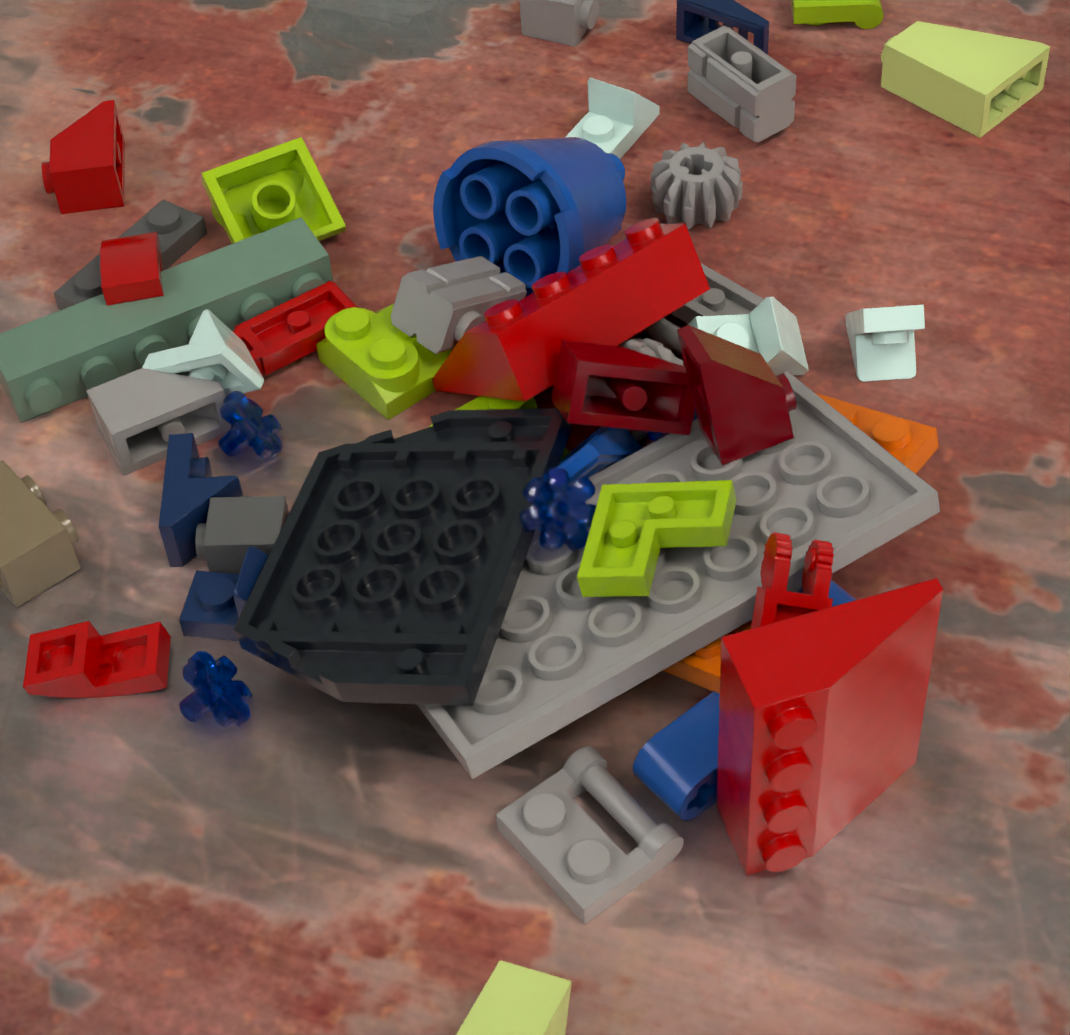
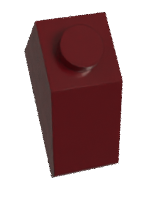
(621, 389)
(735, 395)

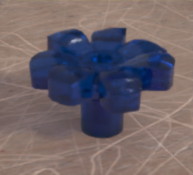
(248, 427)
(559, 509)
(215, 691)

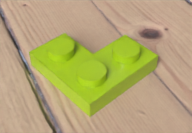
(639, 520)

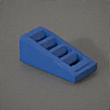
(598, 452)

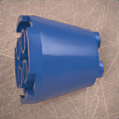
(530, 204)

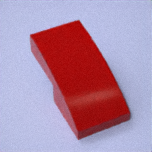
(131, 268)
(84, 664)

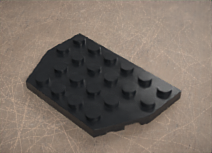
(403, 558)

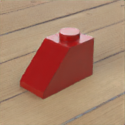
(88, 162)

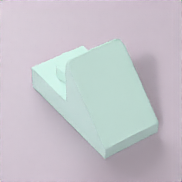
(614, 117)
(766, 330)
(884, 341)
(211, 355)

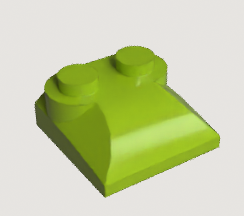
(271, 191)
(379, 359)

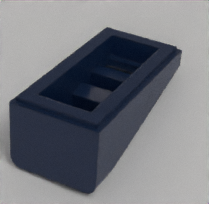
(701, 17)

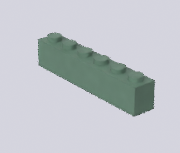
(93, 343)

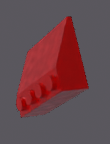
(599, 302)
(820, 720)

